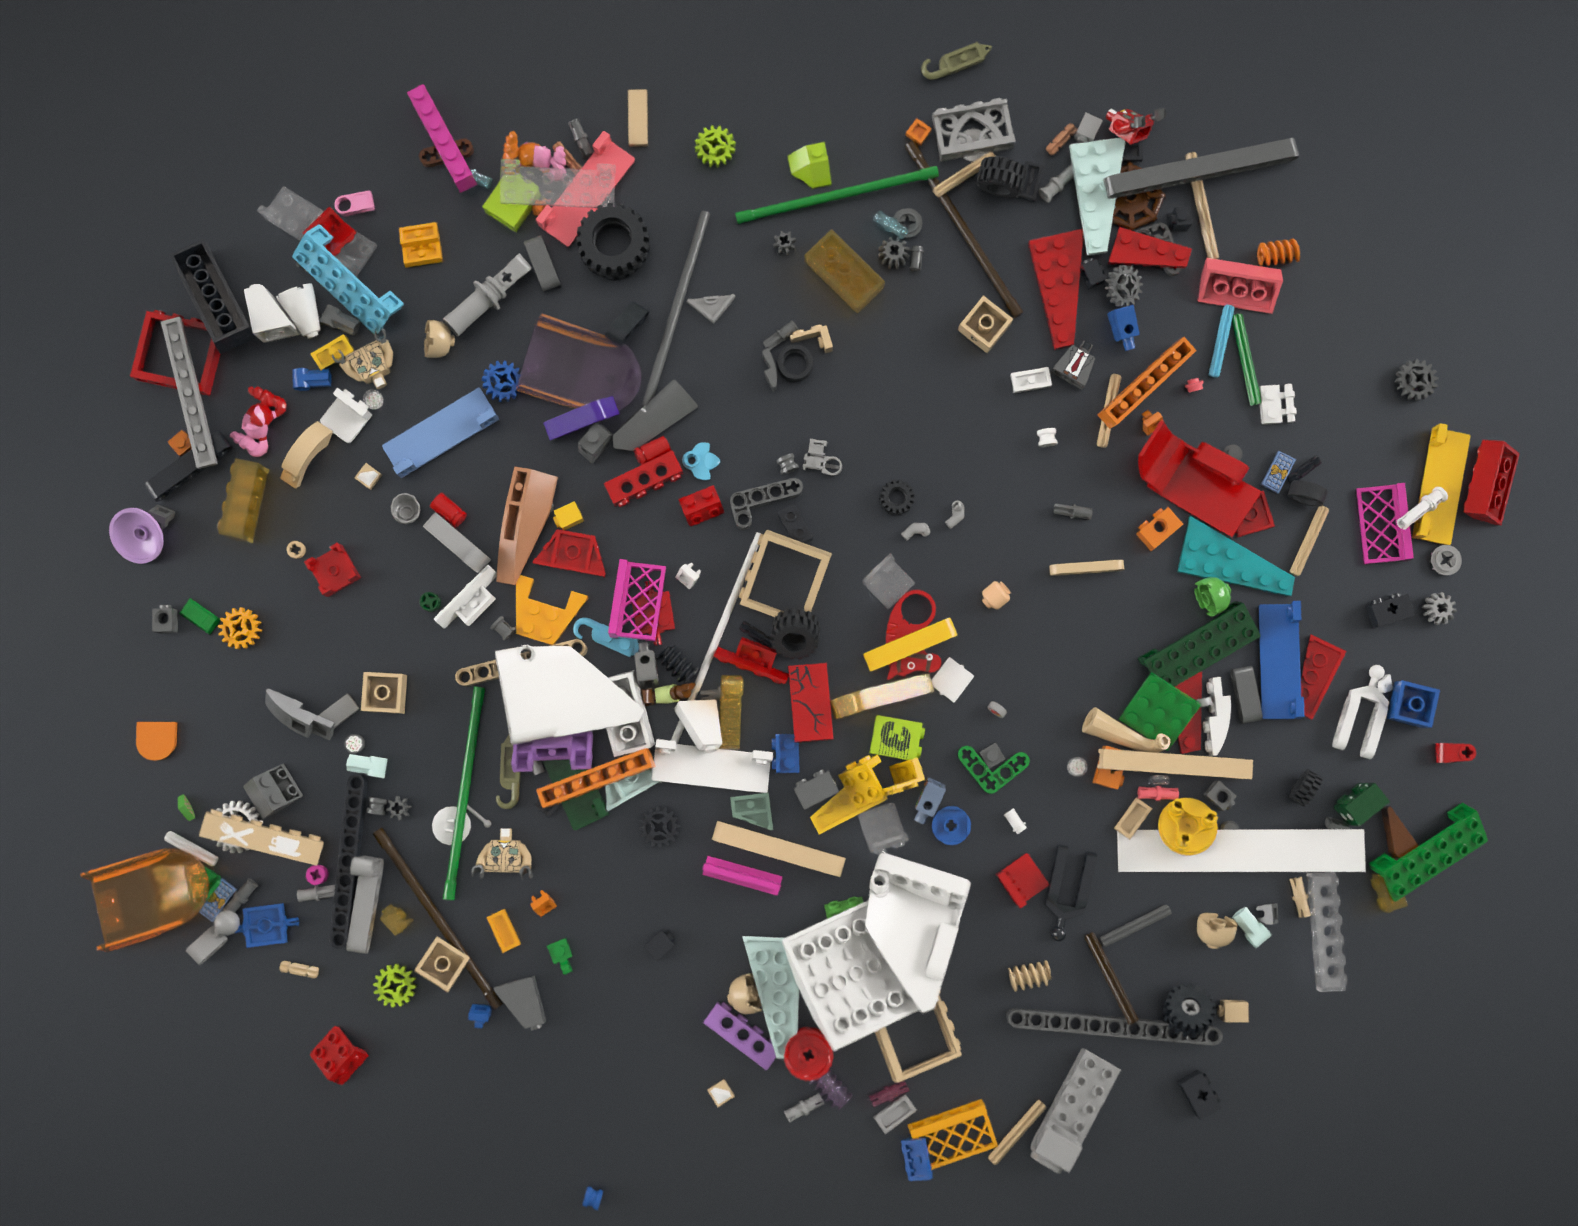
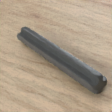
(1135, 925)

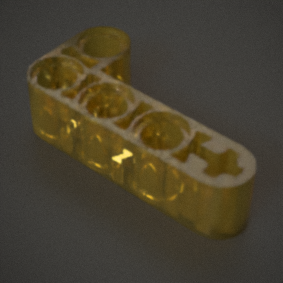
(730, 710)

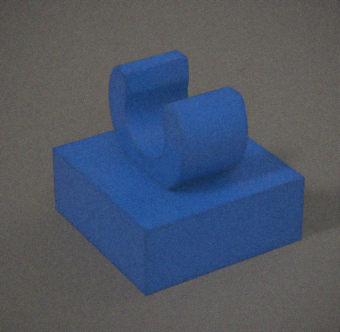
(480, 1014)

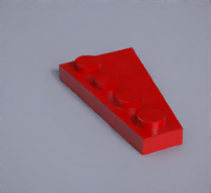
(1318, 672)
(1190, 737)

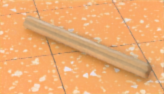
(1204, 215)

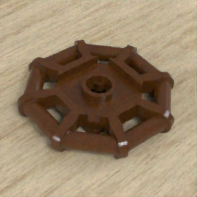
(1139, 204)

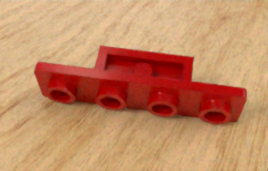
(754, 658)

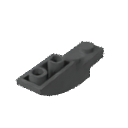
(291, 714)

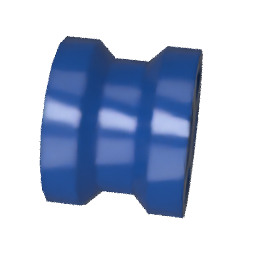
(592, 1198)

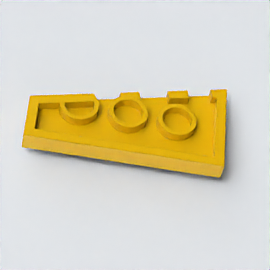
(838, 810)

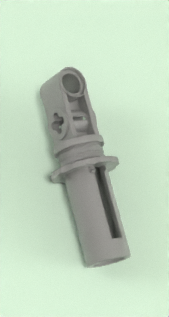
(486, 295)

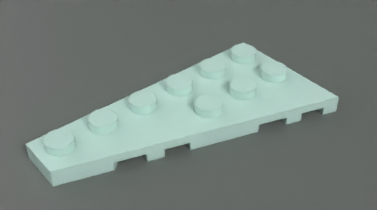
(1090, 165)
(775, 988)

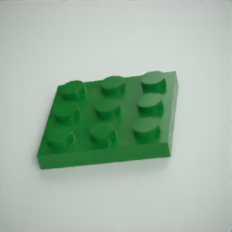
(1159, 709)

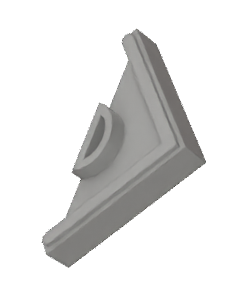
(712, 306)

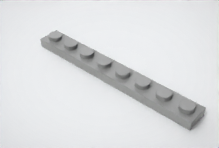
(189, 392)

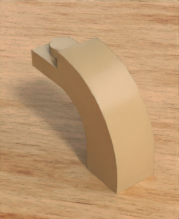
(303, 451)

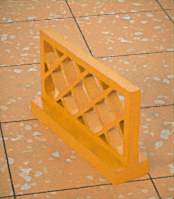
(952, 1118)

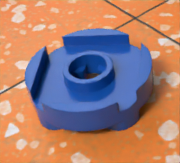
(959, 818)

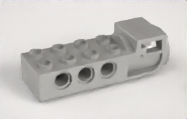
(1073, 1112)

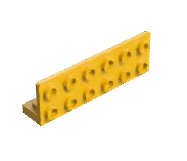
(1443, 469)

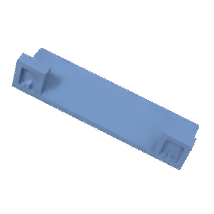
(440, 432)

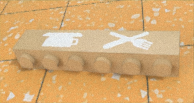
(261, 838)

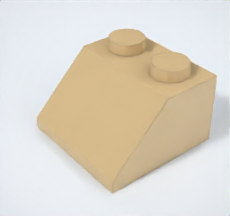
(442, 964)

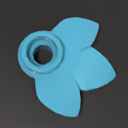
(704, 461)

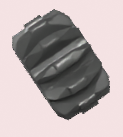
(902, 252)

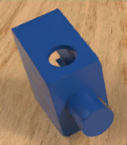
(1121, 319)

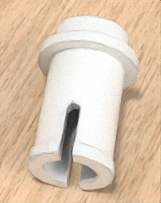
(1015, 821)

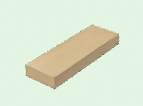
(638, 117)

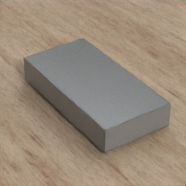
(340, 710)
(895, 1113)

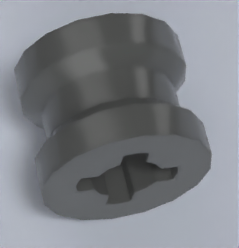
(787, 464)
(376, 806)

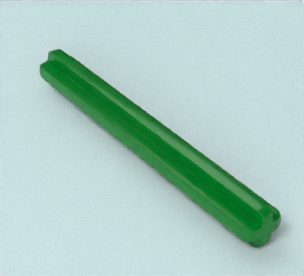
(1246, 359)

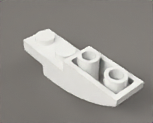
(1218, 724)

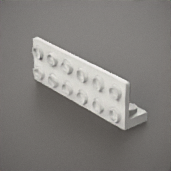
(717, 769)

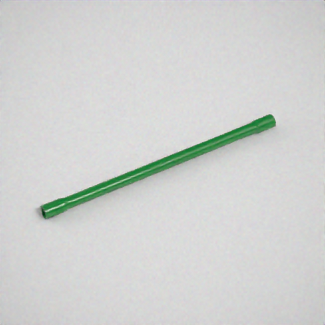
(752, 214)
(450, 883)

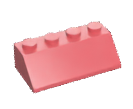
(1240, 285)

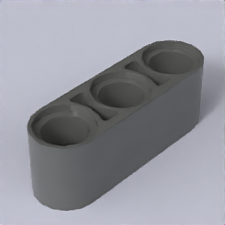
(542, 263)
(1246, 694)

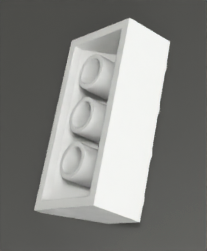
(635, 735)

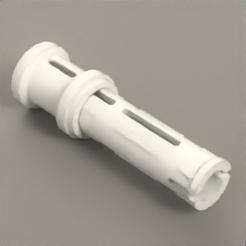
(1427, 503)

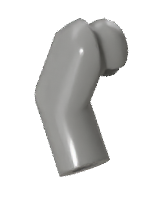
(957, 514)
(916, 528)

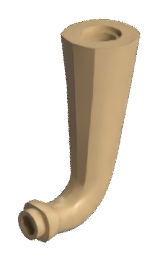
(1105, 727)

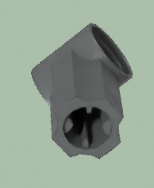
(335, 318)

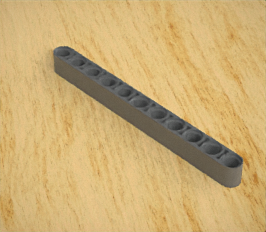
(1200, 168)
(1103, 1027)

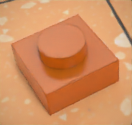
(918, 131)
(180, 443)

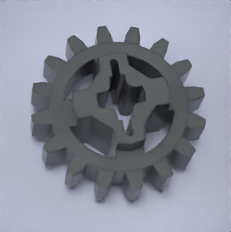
(1123, 286)
(1425, 381)

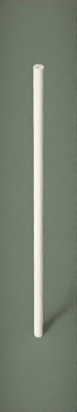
(719, 631)

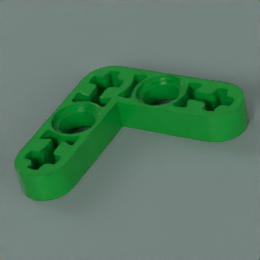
(995, 775)

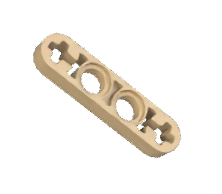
(1086, 567)

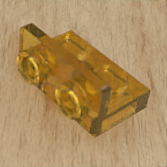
(1384, 901)

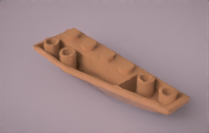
(523, 520)

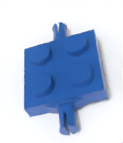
(265, 925)

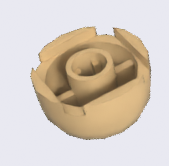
(437, 339)
(1216, 931)
(744, 995)

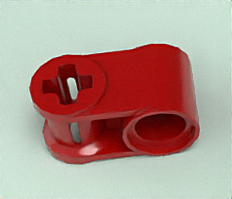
(1453, 752)

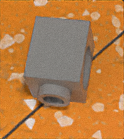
(1088, 128)

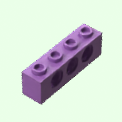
(714, 1021)

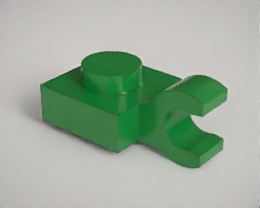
(560, 953)

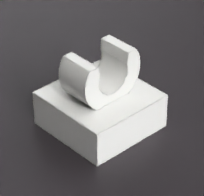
(687, 575)

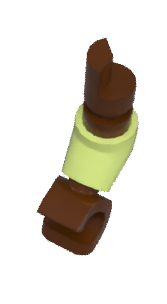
(666, 694)

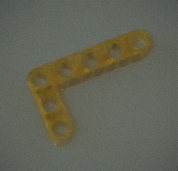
(881, 695)

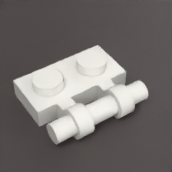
(1271, 404)

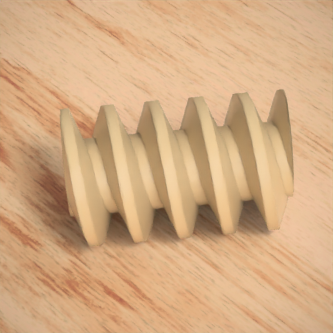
(1030, 976)

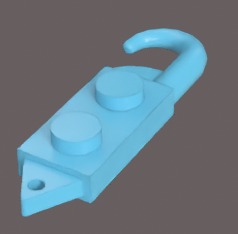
(600, 635)

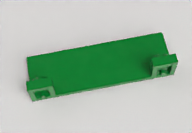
(1433, 855)

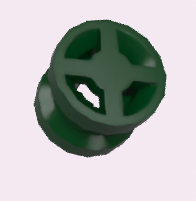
(428, 598)

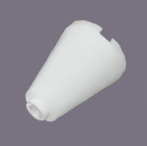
(301, 309)

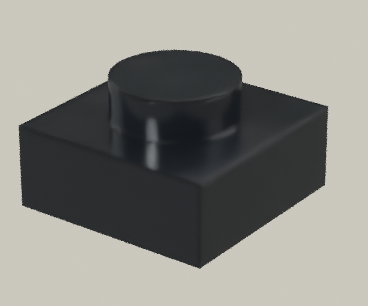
(1133, 152)

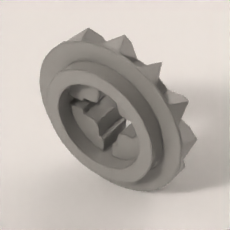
(1454, 562)

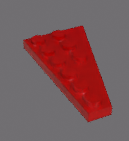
(1058, 276)

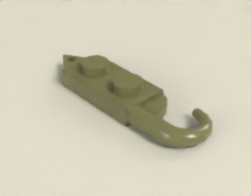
(957, 60)
(508, 779)

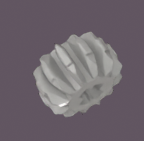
(1446, 607)

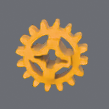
(243, 622)

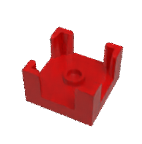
(333, 570)

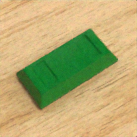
(199, 616)

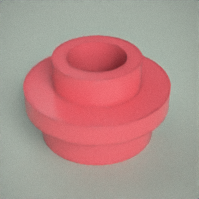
(1194, 385)

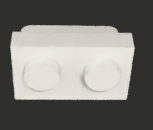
(346, 416)

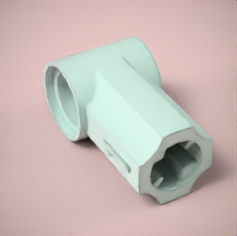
(369, 765)
(1254, 931)

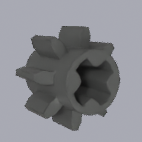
(786, 247)
(401, 803)

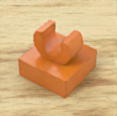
(1150, 421)
(543, 904)

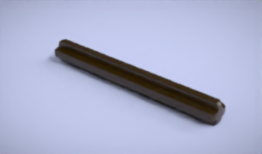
(1111, 978)

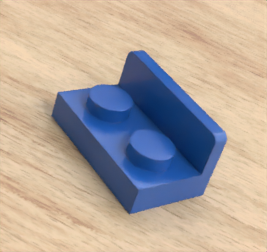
(786, 754)
(916, 1159)

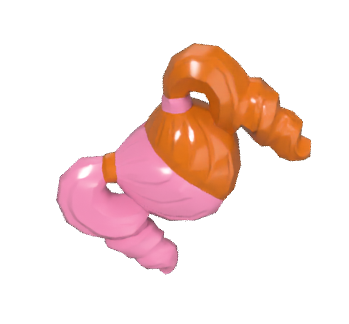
(533, 154)

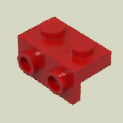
(701, 505)

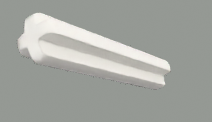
(191, 848)

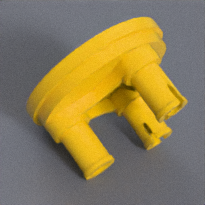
(1187, 826)

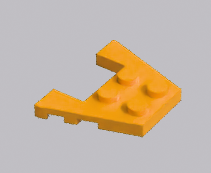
(542, 620)

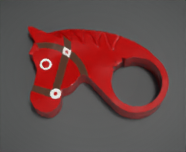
(899, 628)

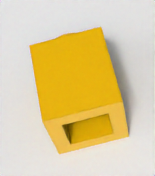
(568, 516)

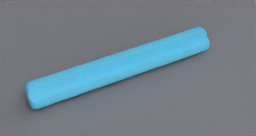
(1221, 341)

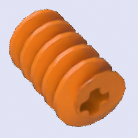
(1278, 250)

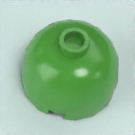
(1213, 595)

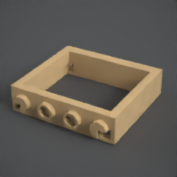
(792, 544)
(952, 1043)

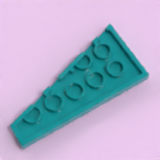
(1211, 554)

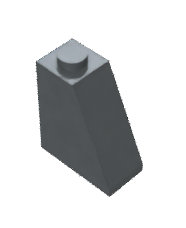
(523, 1001)

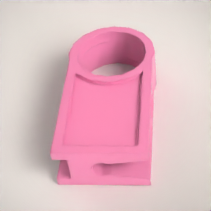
(360, 203)

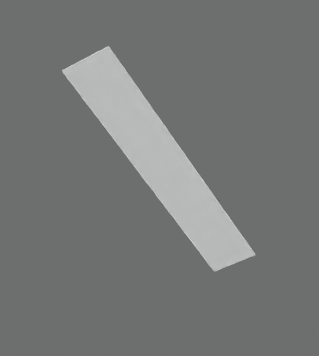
(1249, 852)

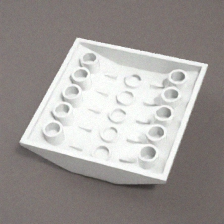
(846, 978)

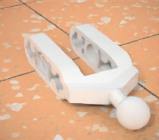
(1376, 720)

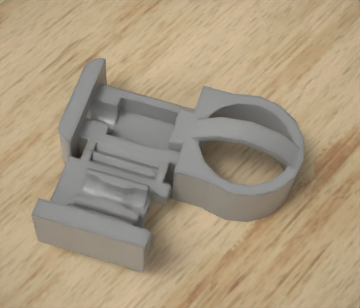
(816, 459)

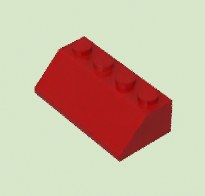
(1491, 481)

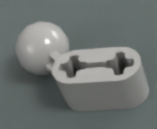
(214, 938)

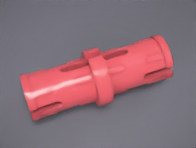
(1157, 793)

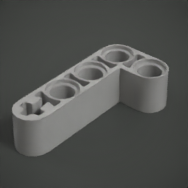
(457, 543)

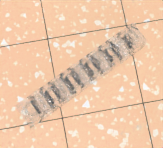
(1320, 941)

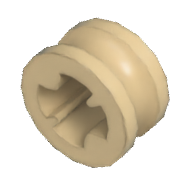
(298, 544)

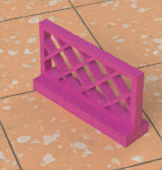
(1400, 509)
(620, 600)
(742, 875)

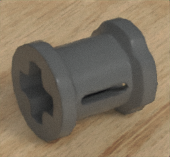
(503, 628)

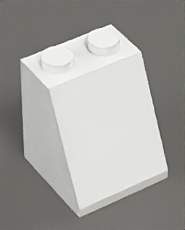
(267, 316)

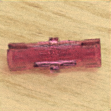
(889, 1093)

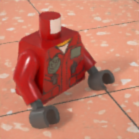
(1131, 125)

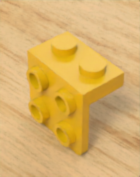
(905, 775)
(861, 781)

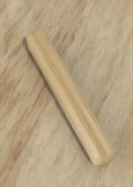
(960, 176)
(1112, 393)
(1309, 540)
(1017, 1131)

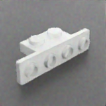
(470, 601)

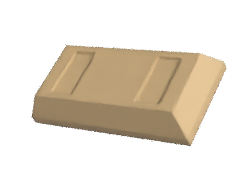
(1133, 818)

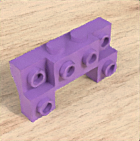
(573, 747)

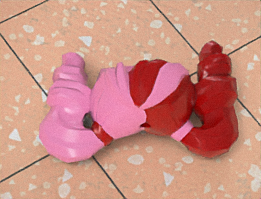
(257, 420)

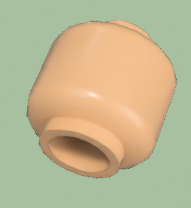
(996, 595)

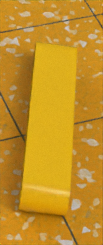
(910, 644)

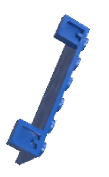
(1280, 661)

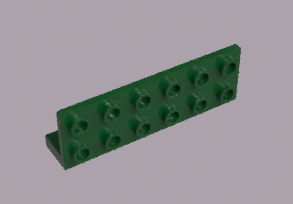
(1203, 646)
(581, 809)

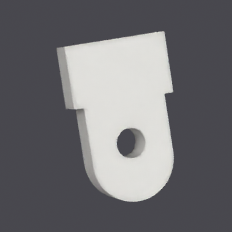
(1385, 684)

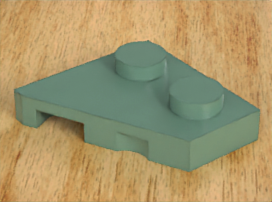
(753, 809)

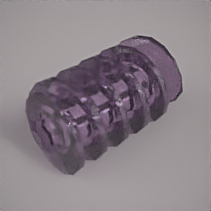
(832, 1089)

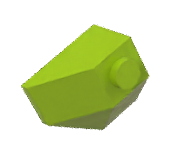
(811, 165)

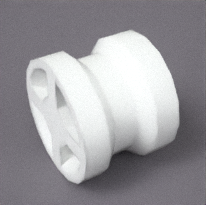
(1047, 437)

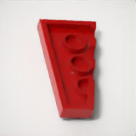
(1148, 251)

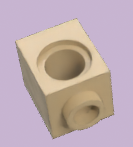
(1233, 1011)

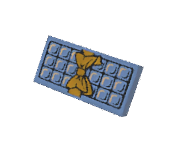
(1278, 472)
(218, 900)

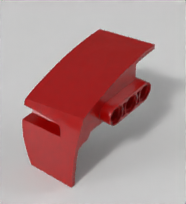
(1198, 479)

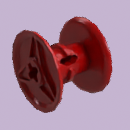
(814, 1065)

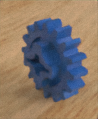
(495, 377)

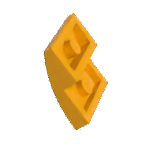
(420, 244)

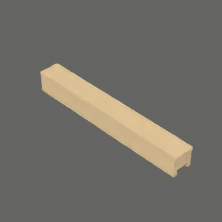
(1175, 764)

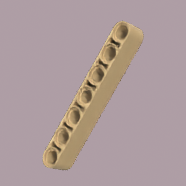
(474, 671)
(778, 849)

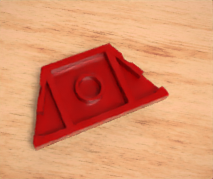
(572, 553)

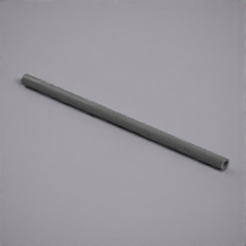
(676, 307)

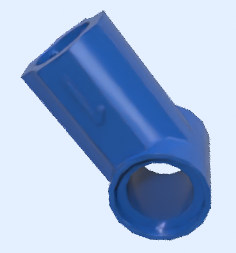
(305, 379)

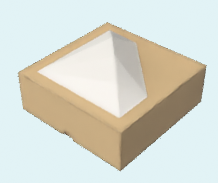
(368, 476)
(721, 1092)

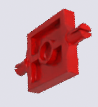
(666, 619)

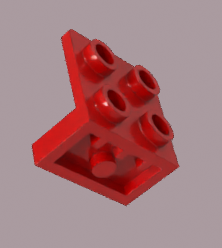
(1022, 880)

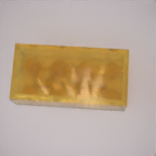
(844, 271)
(243, 500)

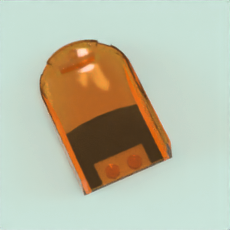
(147, 895)

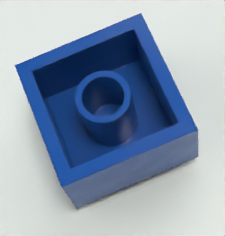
(1413, 704)

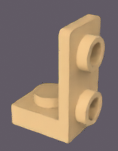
(817, 330)

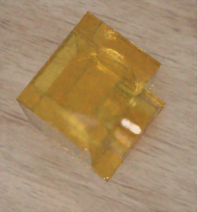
(395, 919)

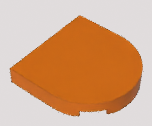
(156, 739)

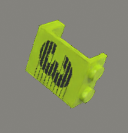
(896, 738)

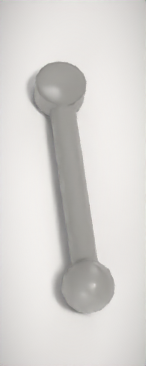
(487, 823)

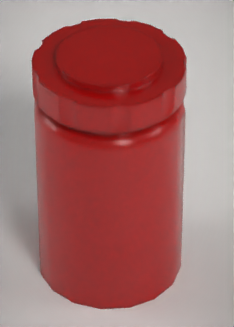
(652, 450)
(448, 510)

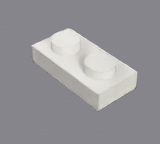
(1031, 380)

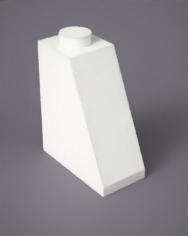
(701, 723)

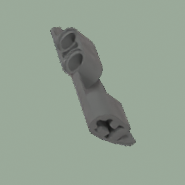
(653, 418)

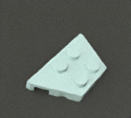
(628, 788)

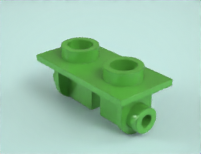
(837, 907)

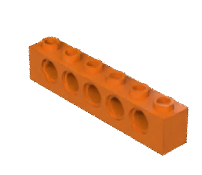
(1146, 382)
(596, 778)

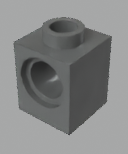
(171, 625)
(1211, 795)

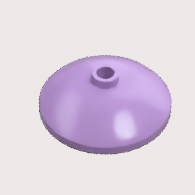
(129, 538)

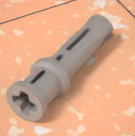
(1056, 184)

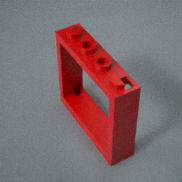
(137, 373)

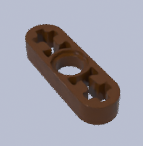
(435, 162)

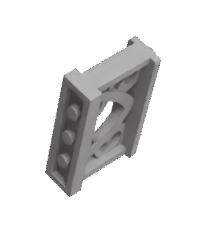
(955, 149)

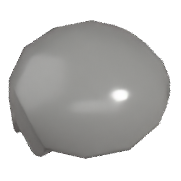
(405, 508)

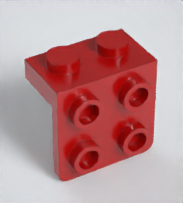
(341, 231)
(337, 1056)

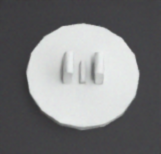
(444, 824)

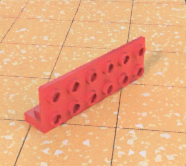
(564, 221)

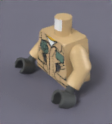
(369, 362)
(504, 856)

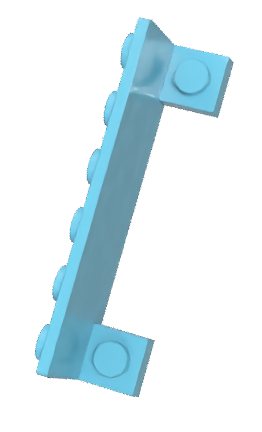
(342, 283)

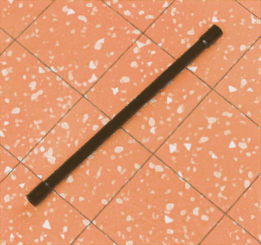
(1010, 302)
(386, 843)

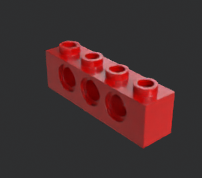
(648, 469)

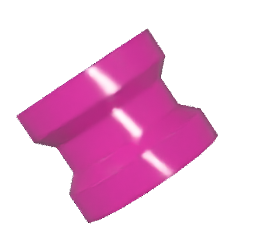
(321, 875)

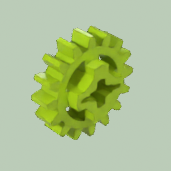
(722, 148)
(397, 993)

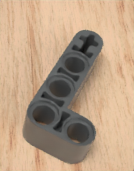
(767, 499)

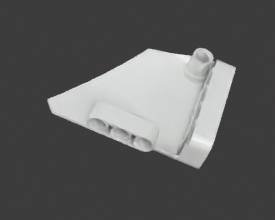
(558, 694)
(915, 922)

